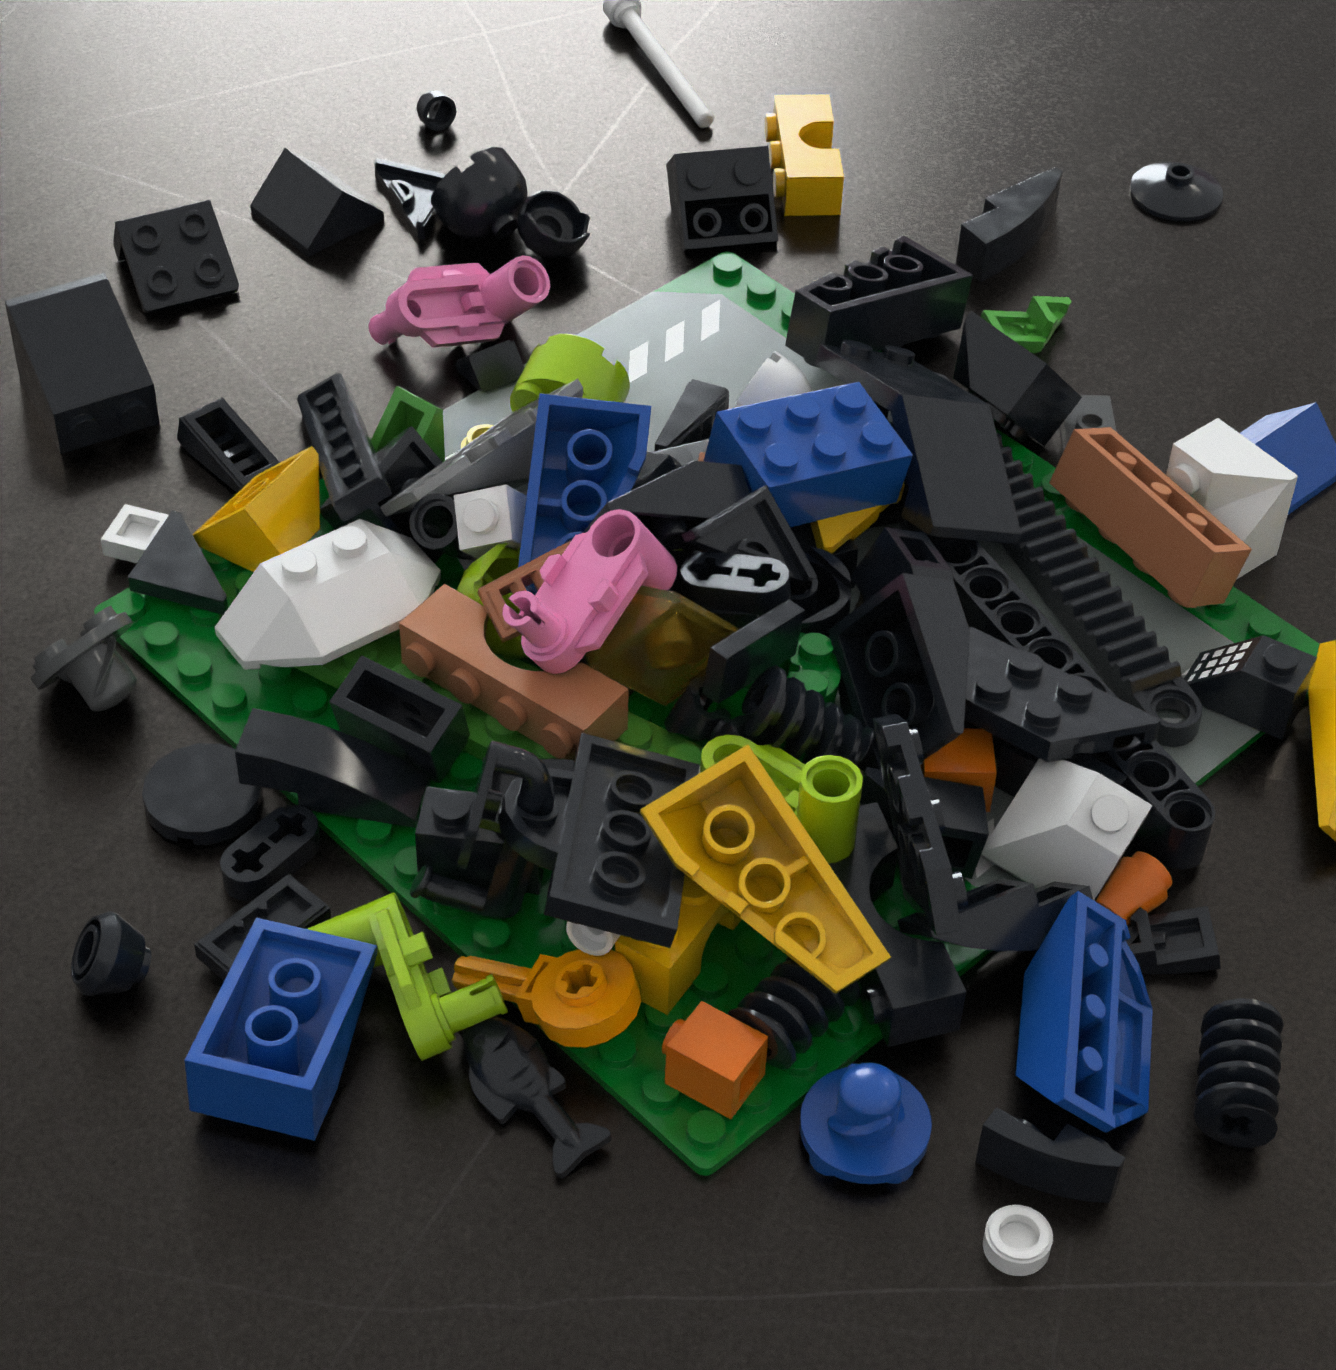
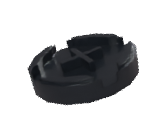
(199, 795)

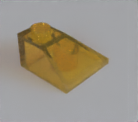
(660, 644)

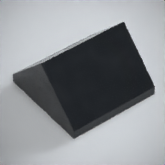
(311, 204)

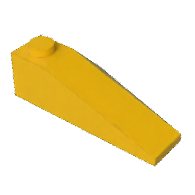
(756, 858)

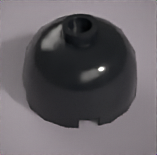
(482, 198)

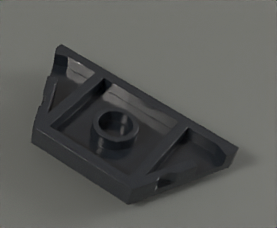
(1044, 707)

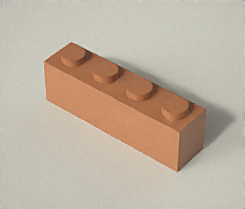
(1149, 517)

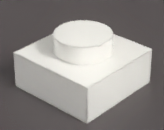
(131, 533)

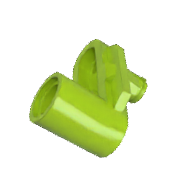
(821, 793)
(423, 998)

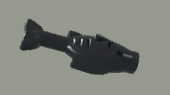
(513, 1075)

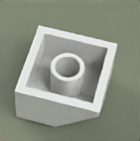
(1236, 485)

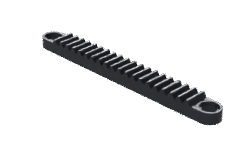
(1095, 611)

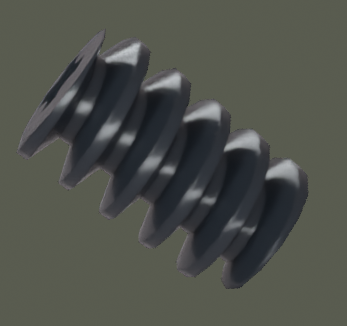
(802, 720)
(792, 1010)
(1239, 1073)

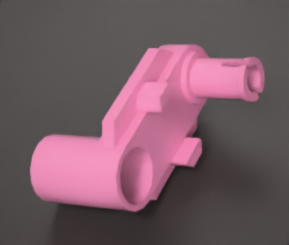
(460, 302)
(588, 590)

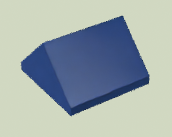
(1300, 443)

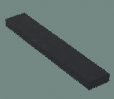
(343, 446)

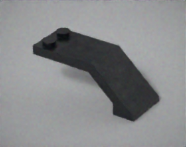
(956, 462)

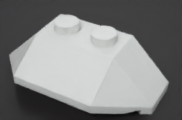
(327, 597)

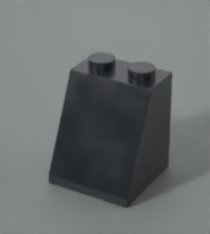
(81, 363)

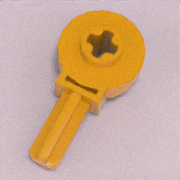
(571, 997)

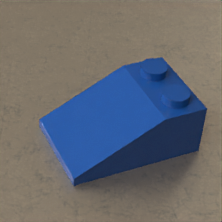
(280, 1029)

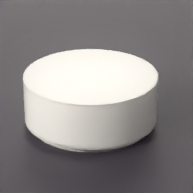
(1017, 1240)

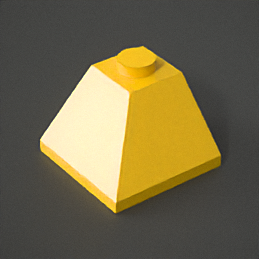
(268, 514)

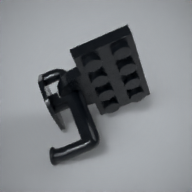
(583, 830)

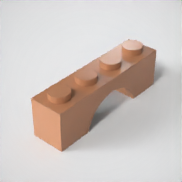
(449, 646)

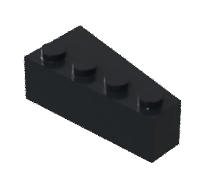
(881, 302)

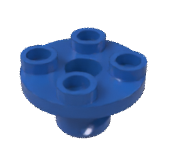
(865, 1125)

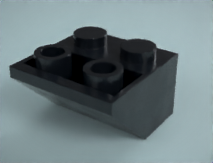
(722, 198)

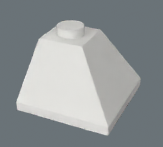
(1066, 827)

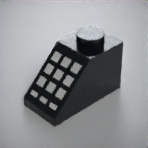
(1254, 682)

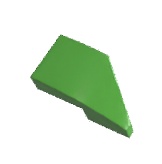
(1033, 327)

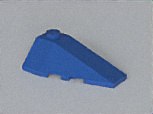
(579, 462)

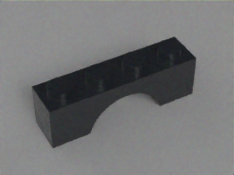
(918, 988)

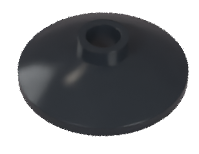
(1176, 191)

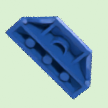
(1087, 1018)

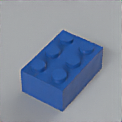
(814, 452)

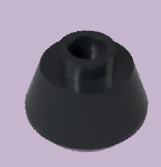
(109, 956)

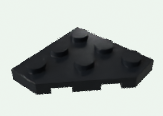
(918, 829)

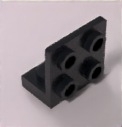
(176, 256)

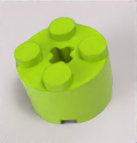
(565, 360)

